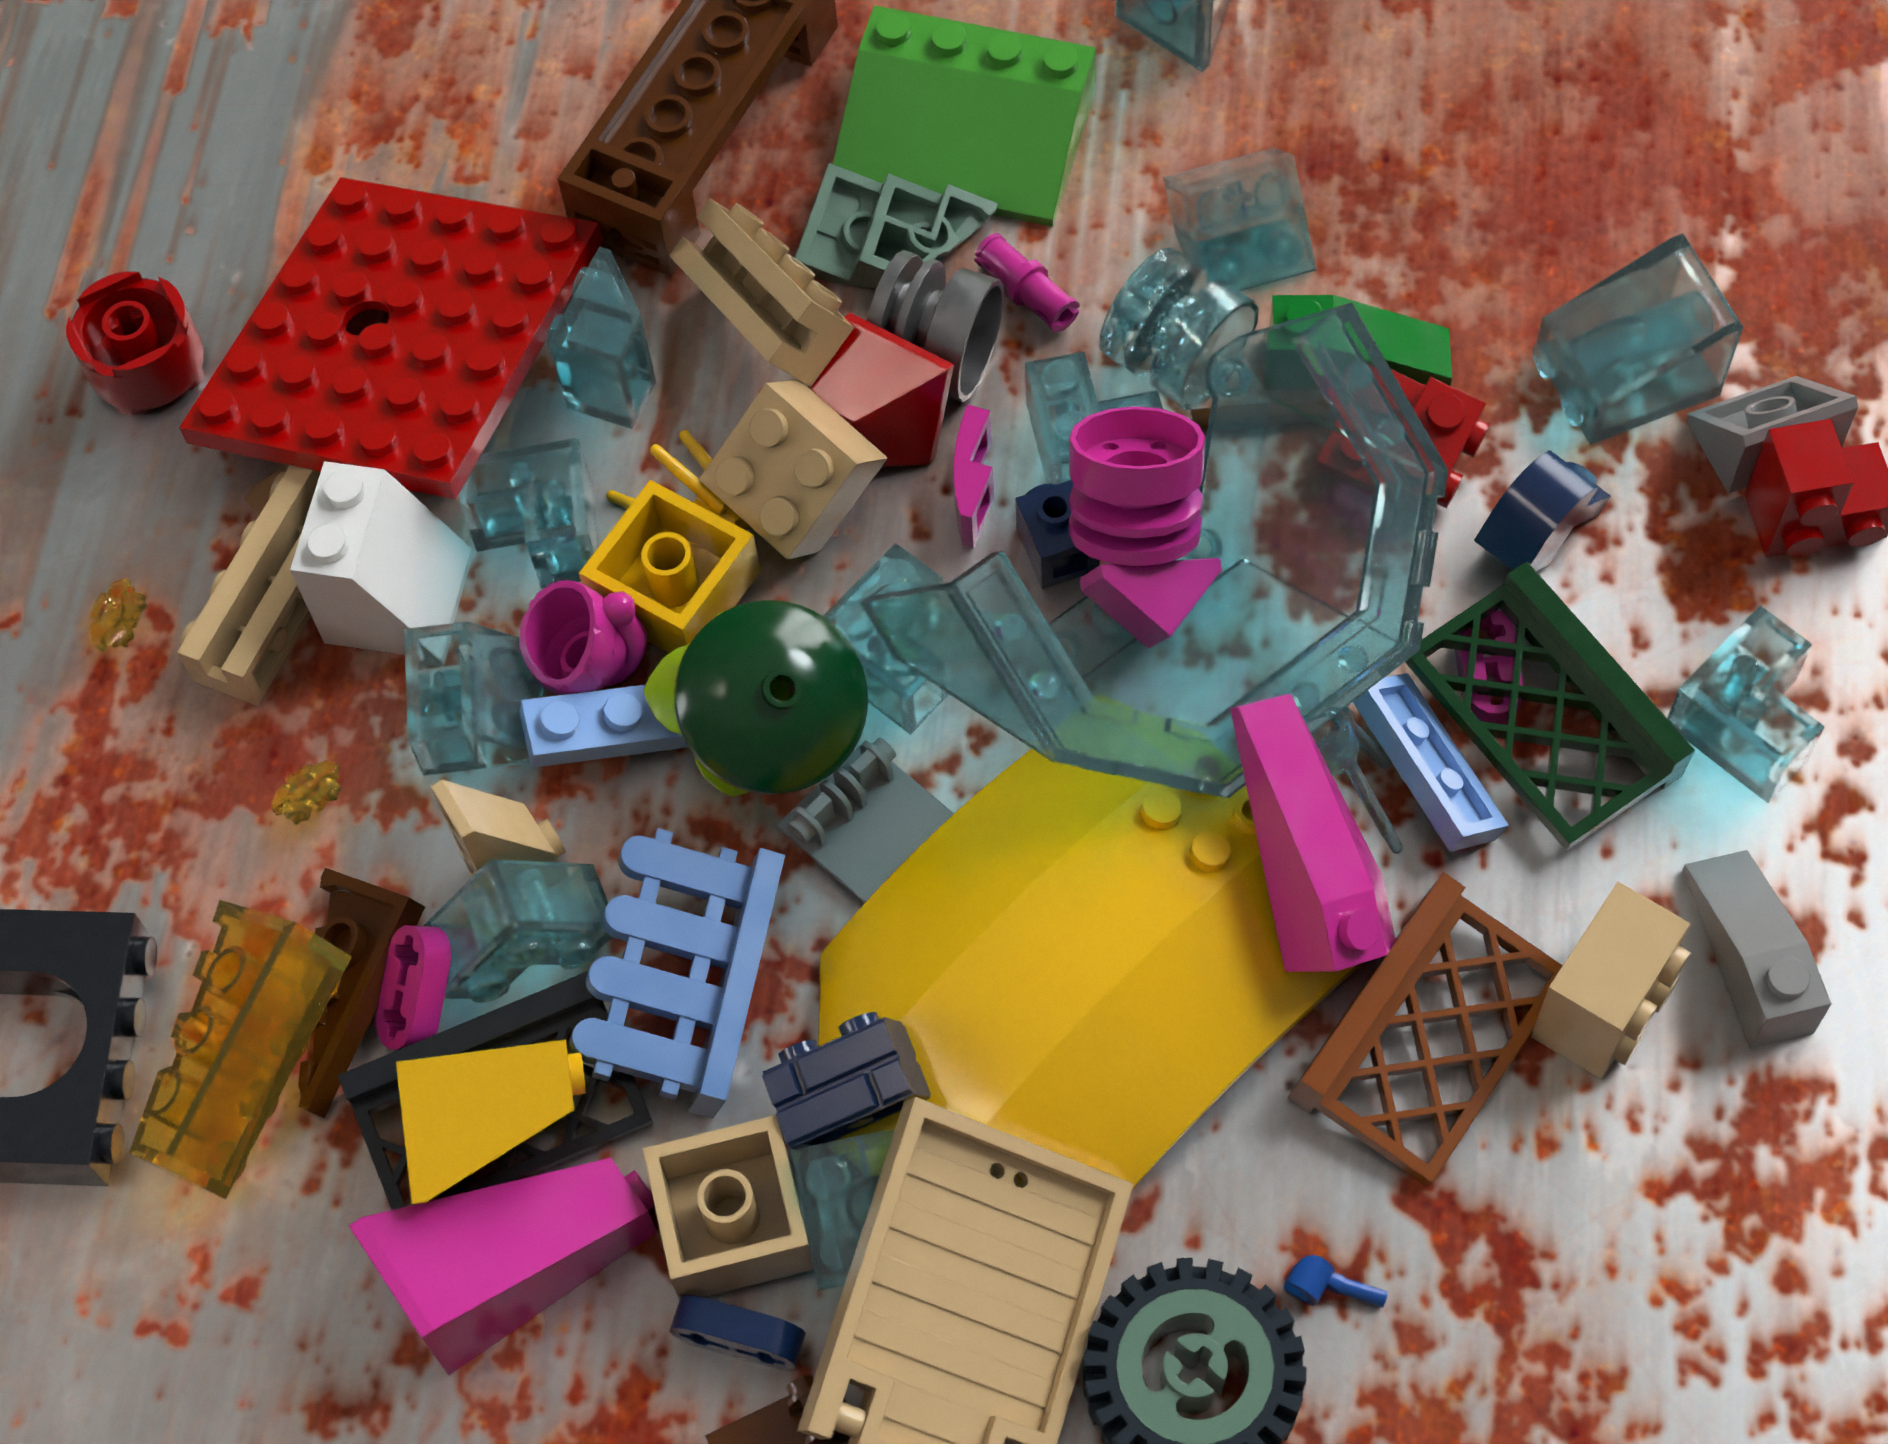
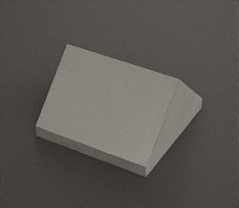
(1737, 427)

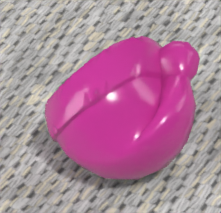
(580, 639)

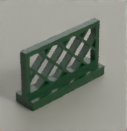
(1596, 685)

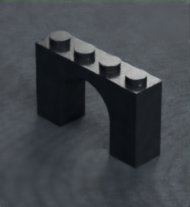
(101, 961)

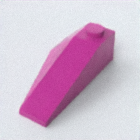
(1314, 858)

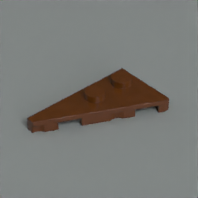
(362, 925)

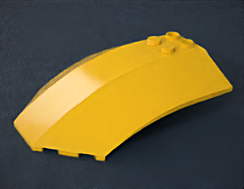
(1076, 961)

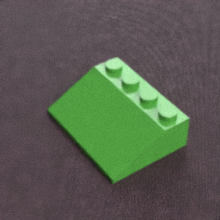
(967, 110)

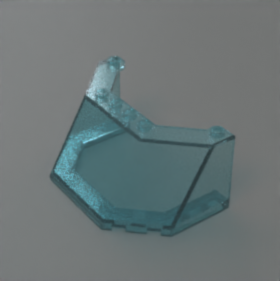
(1324, 545)

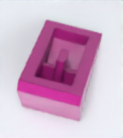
(1152, 597)

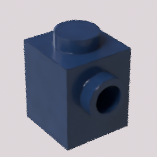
(1044, 532)

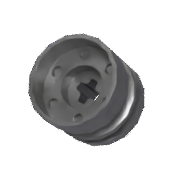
(946, 320)

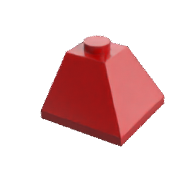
(888, 392)

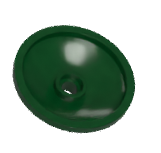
(736, 721)

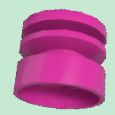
(1136, 485)

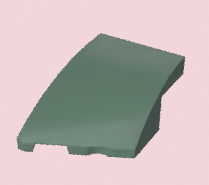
(864, 223)

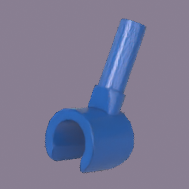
(1315, 1274)

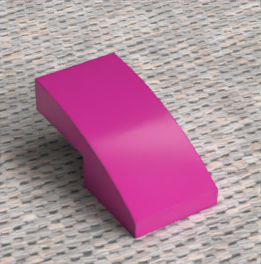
(971, 477)

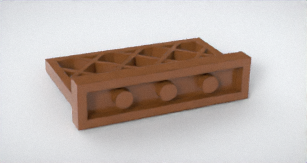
(1374, 1012)

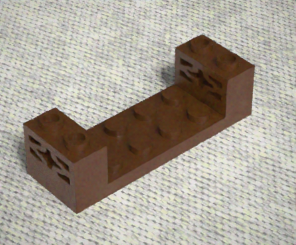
(677, 115)

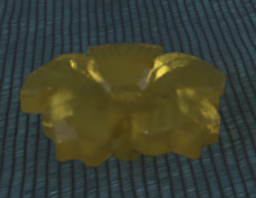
(116, 615)
(307, 790)

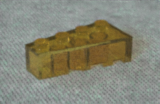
(236, 1046)

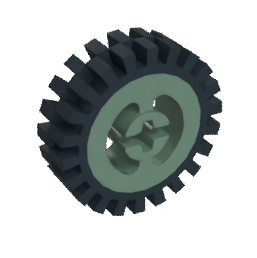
(1238, 1324)

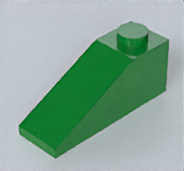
(1406, 343)

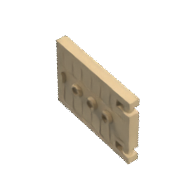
(967, 1289)

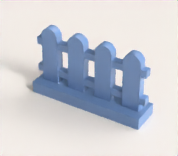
(688, 1000)

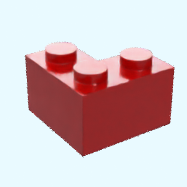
(1815, 493)

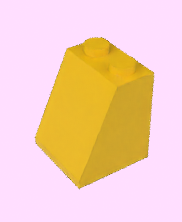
(479, 1106)

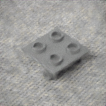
(864, 819)

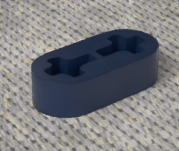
(737, 1332)

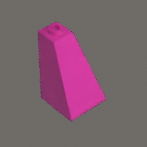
(504, 1252)

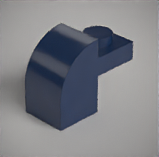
(1541, 511)

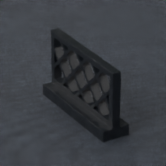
(523, 1022)

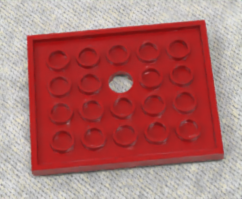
(414, 396)

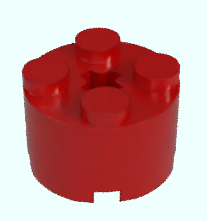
(136, 342)

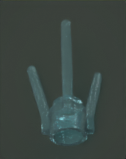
(1339, 746)

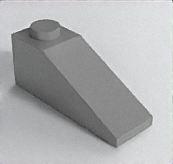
(1757, 950)

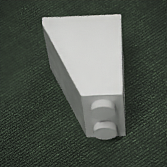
(376, 560)

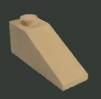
(494, 827)

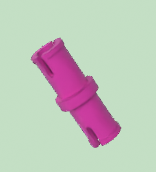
(1027, 282)

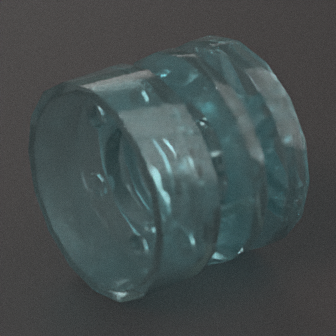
(1173, 323)

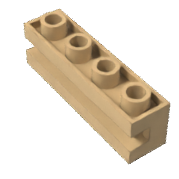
(764, 291)
(255, 602)

